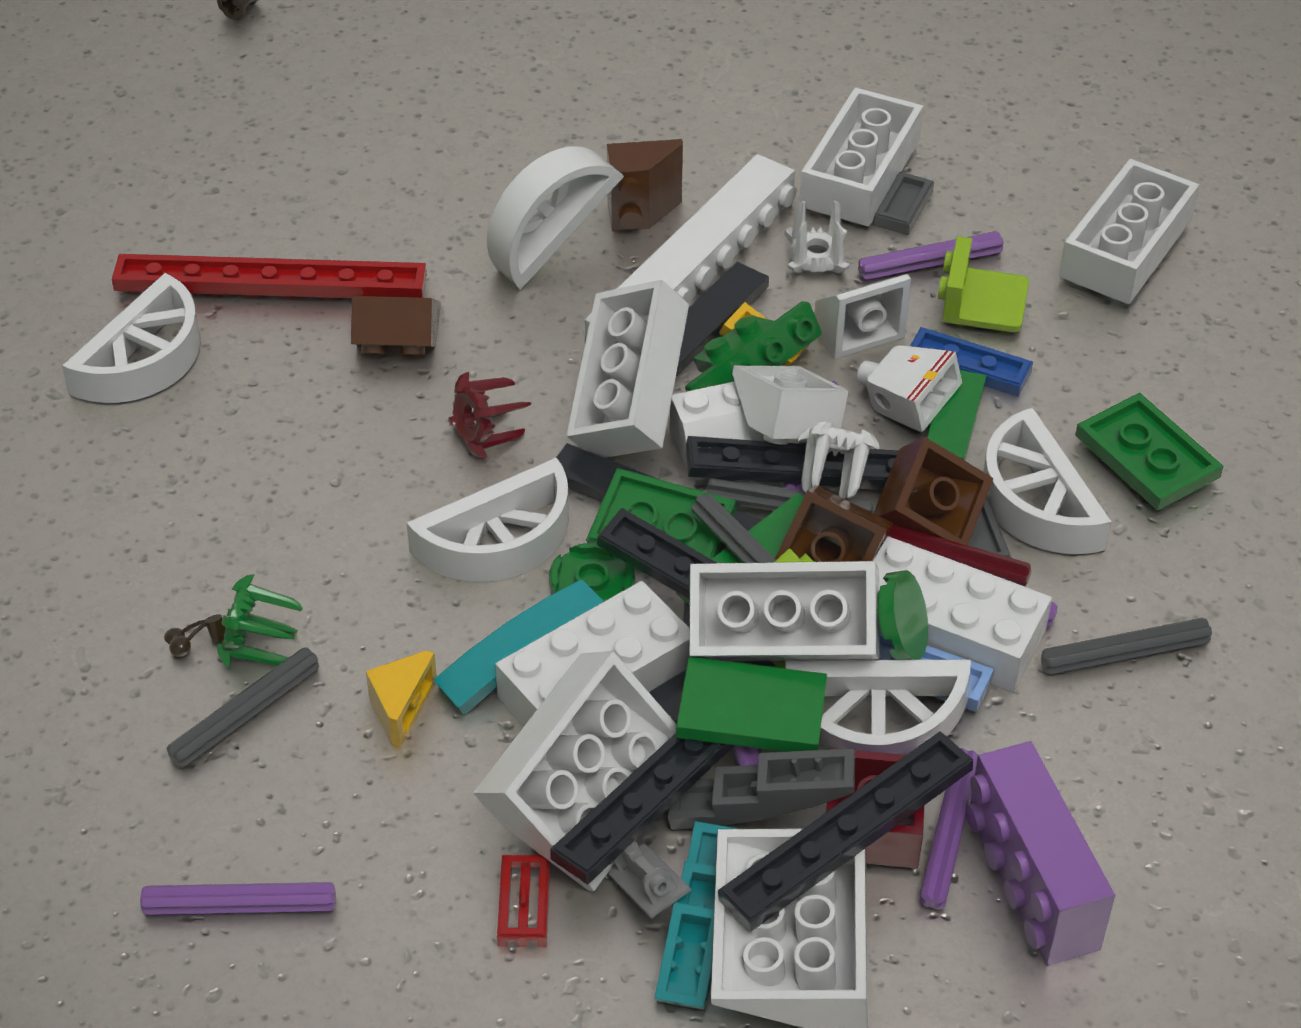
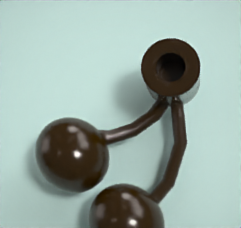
(181, 645)

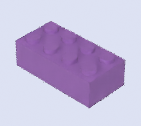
(1039, 854)

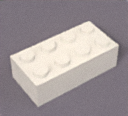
(861, 155)
(1128, 231)
(628, 370)
(973, 610)
(784, 611)
(631, 624)

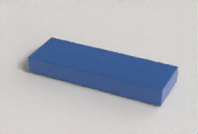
(1003, 370)

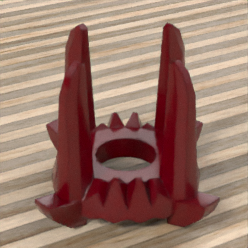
(471, 395)

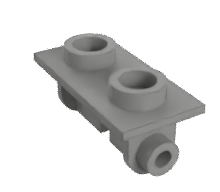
(647, 879)

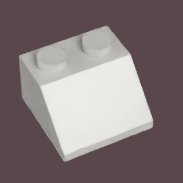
(864, 316)
(787, 400)
(709, 413)

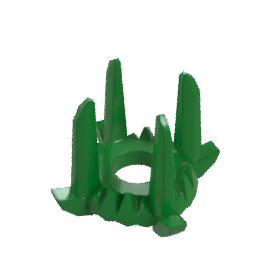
(241, 620)

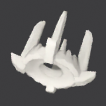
(832, 240)
(824, 439)

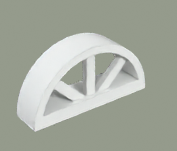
(524, 243)
(101, 366)
(1084, 523)
(438, 534)
(902, 682)

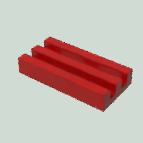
(523, 933)

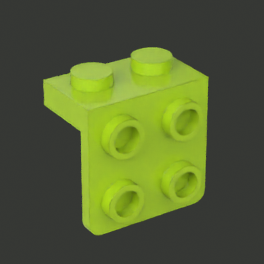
(980, 295)

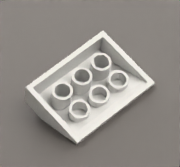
(574, 753)
(804, 960)

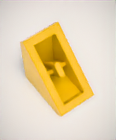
(400, 692)

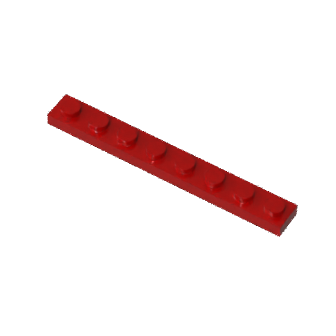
(272, 276)

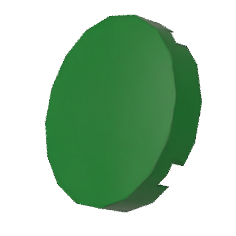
(595, 566)
(903, 615)

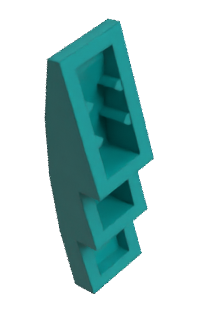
(474, 673)
(689, 943)

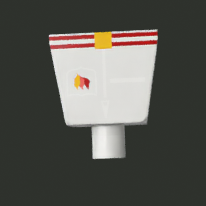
(911, 383)

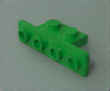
(755, 343)

